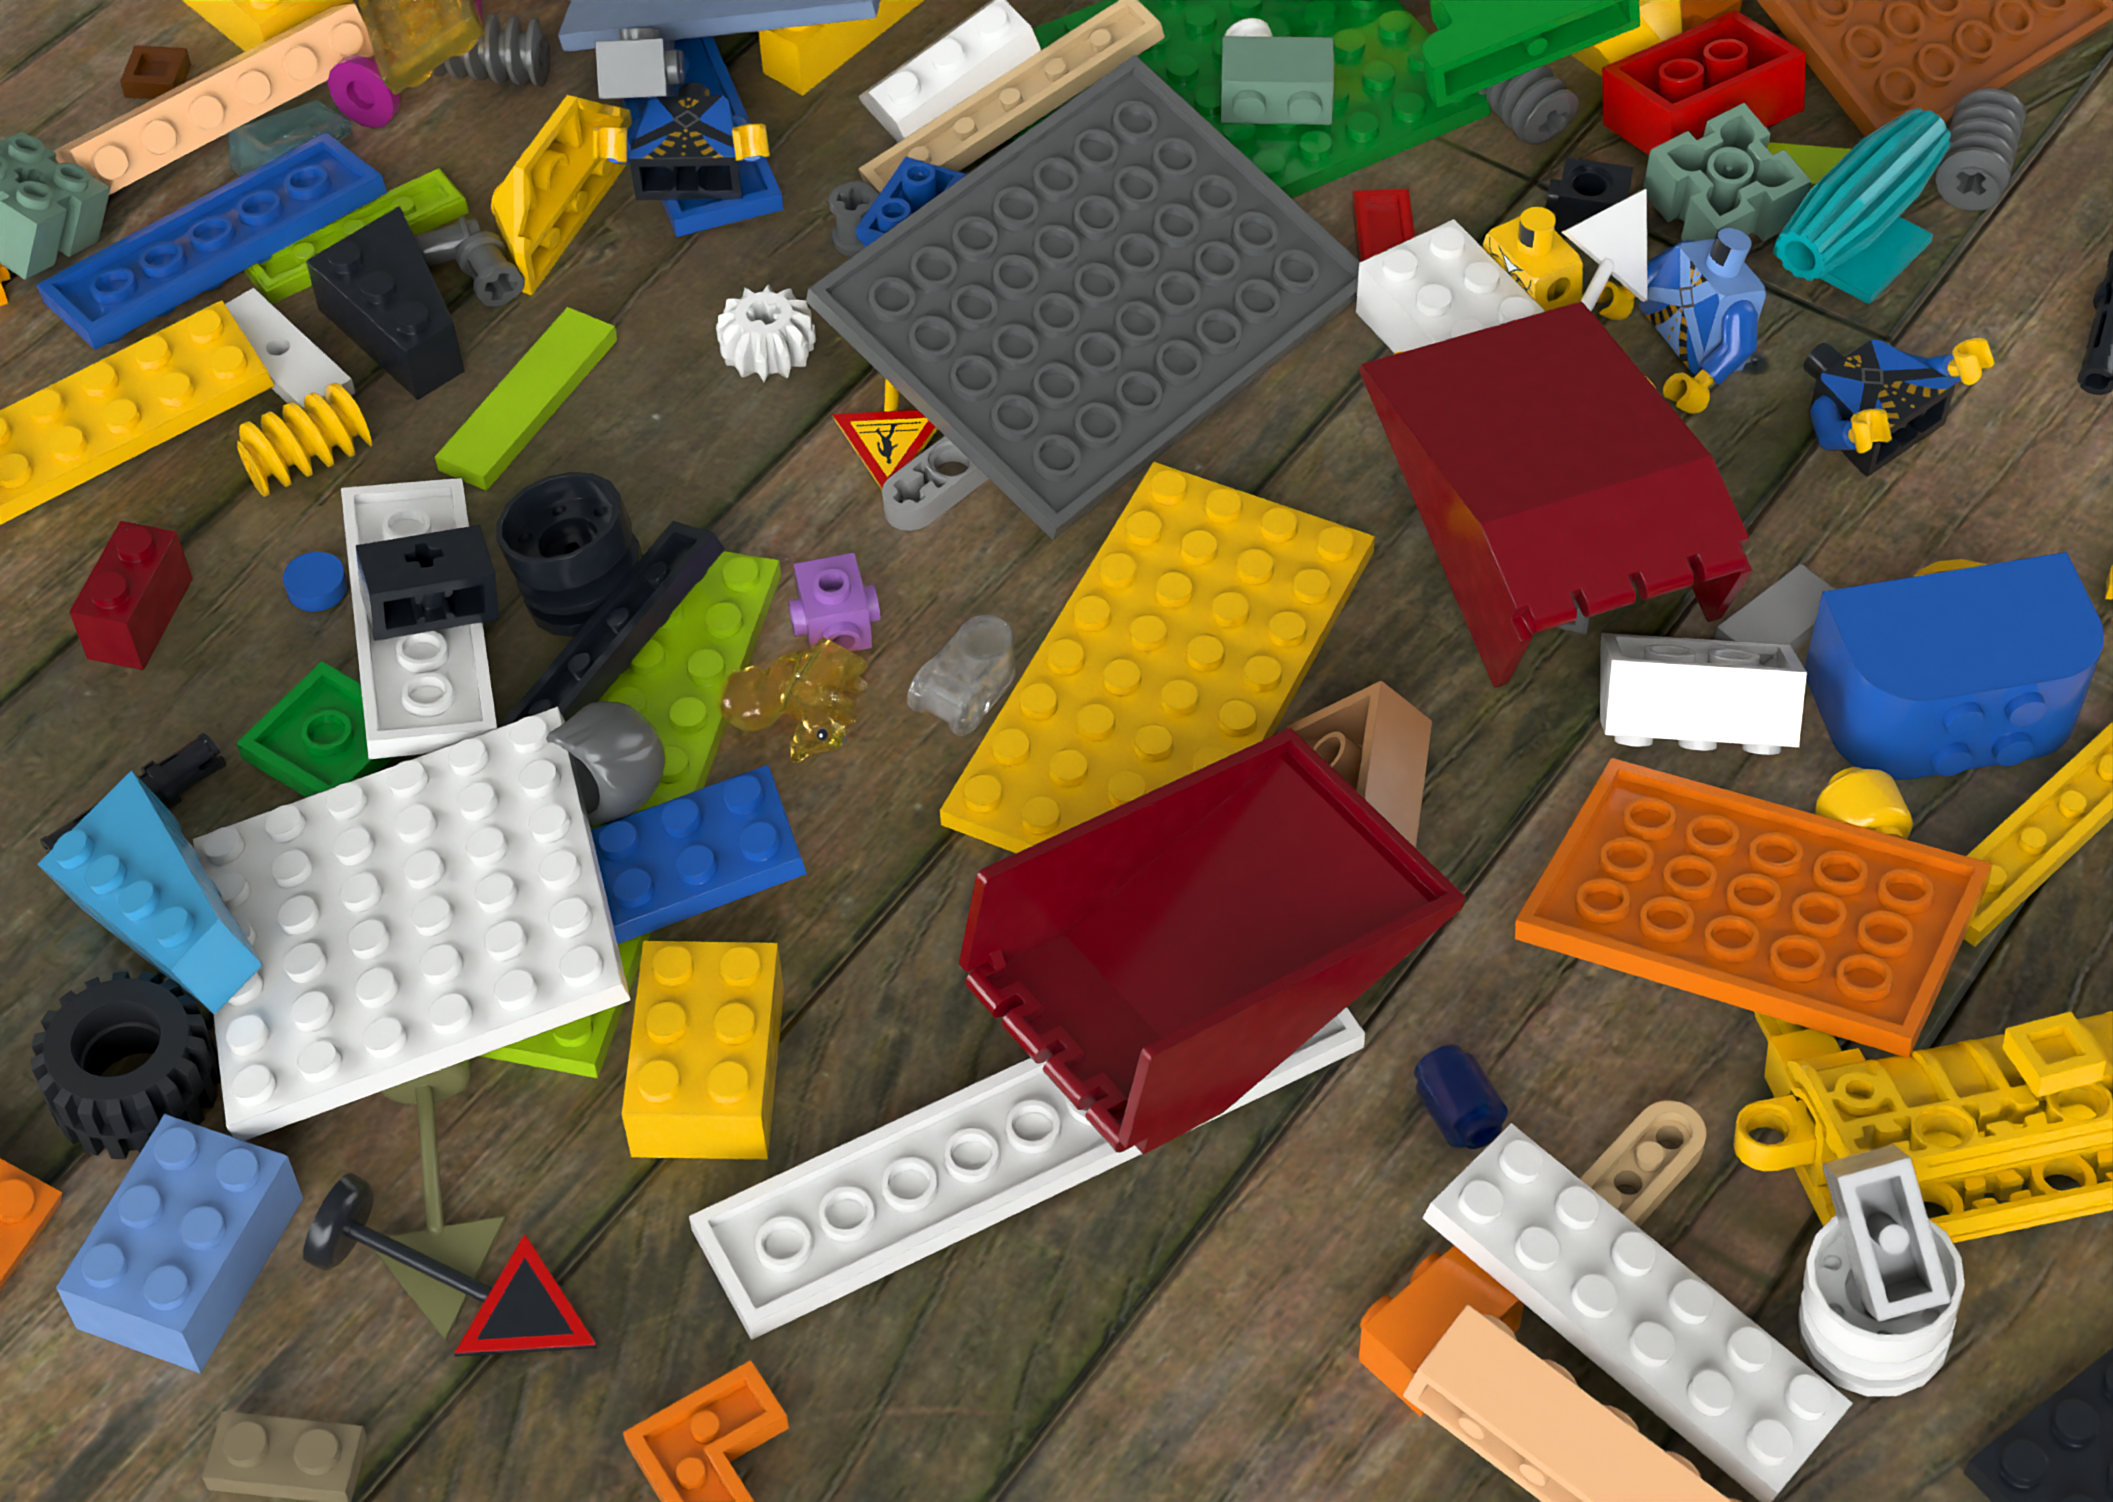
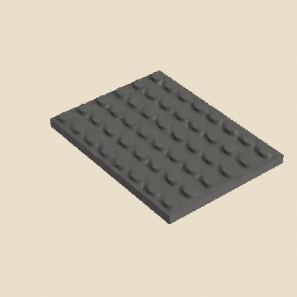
(1089, 294)

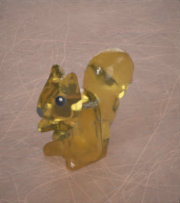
(803, 686)

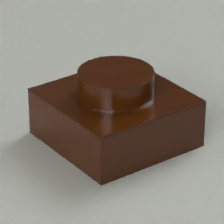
(154, 71)

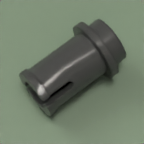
(442, 244)

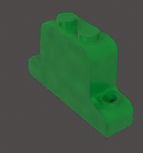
(1501, 39)

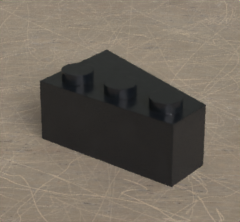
(388, 303)

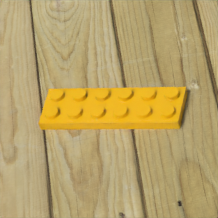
(124, 407)

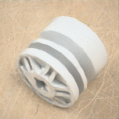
(1854, 1346)

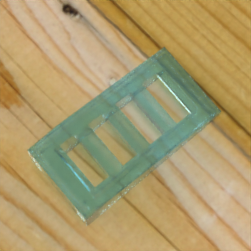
(280, 133)

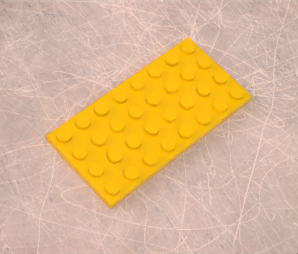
(1161, 657)

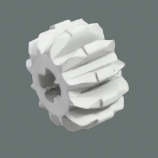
(766, 332)

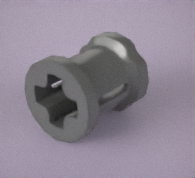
(850, 205)
(486, 262)

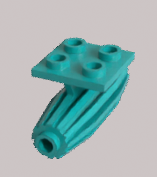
(1851, 219)

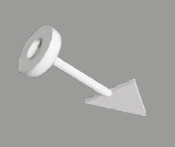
(1618, 244)

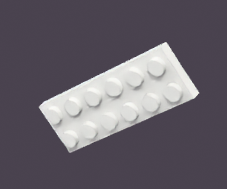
(424, 685)
(1638, 1313)

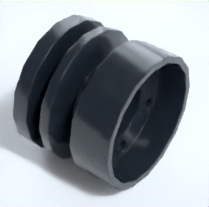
(567, 547)

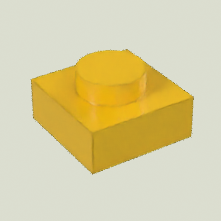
(2054, 1054)

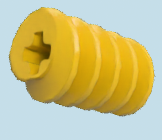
(301, 436)

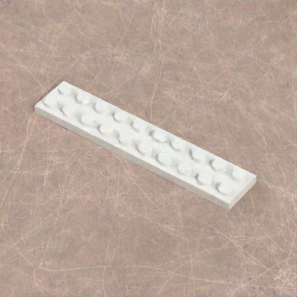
(925, 1186)

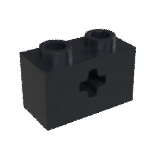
(427, 582)

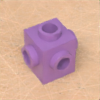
(837, 613)

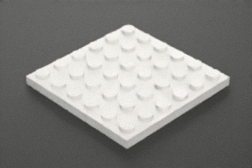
(410, 924)

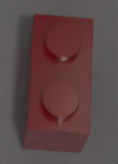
(131, 595)

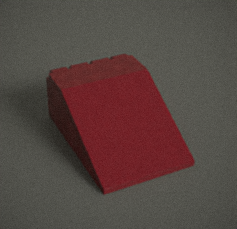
(1554, 479)
(1197, 936)

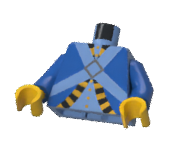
(1703, 307)

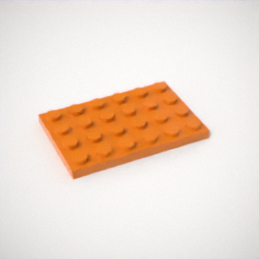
(1756, 905)

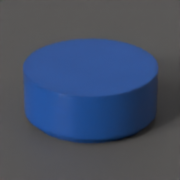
(315, 581)

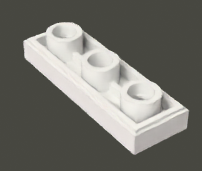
(288, 355)

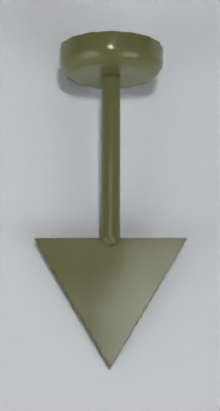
(457, 1245)

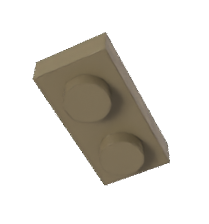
(285, 1457)

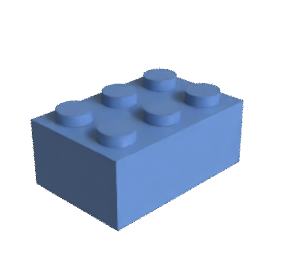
(181, 1243)

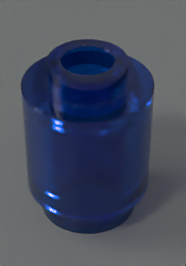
(1460, 1097)

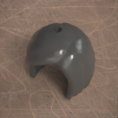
(614, 757)

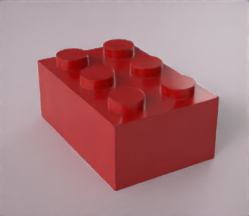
(1701, 76)

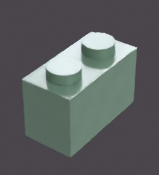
(1277, 80)

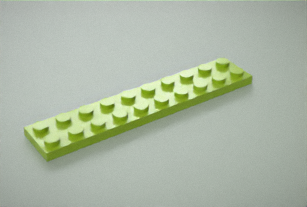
(676, 690)

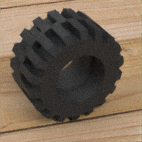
(107, 1025)

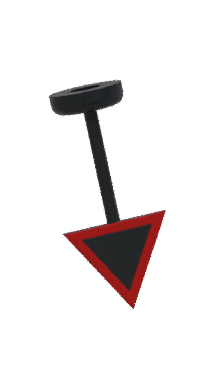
(517, 1314)

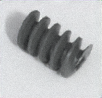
(504, 54)
(1533, 104)
(1981, 150)

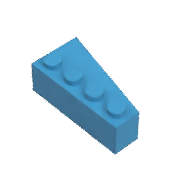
(149, 890)

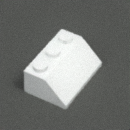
(951, 69)
(1700, 692)

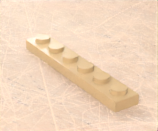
(1024, 93)

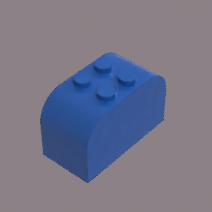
(1955, 666)

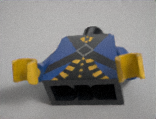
(684, 147)
(1886, 399)

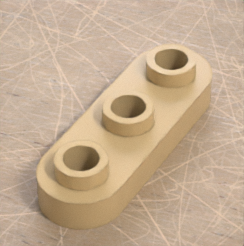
(1644, 1164)

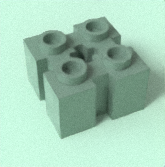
(1725, 179)
(44, 206)

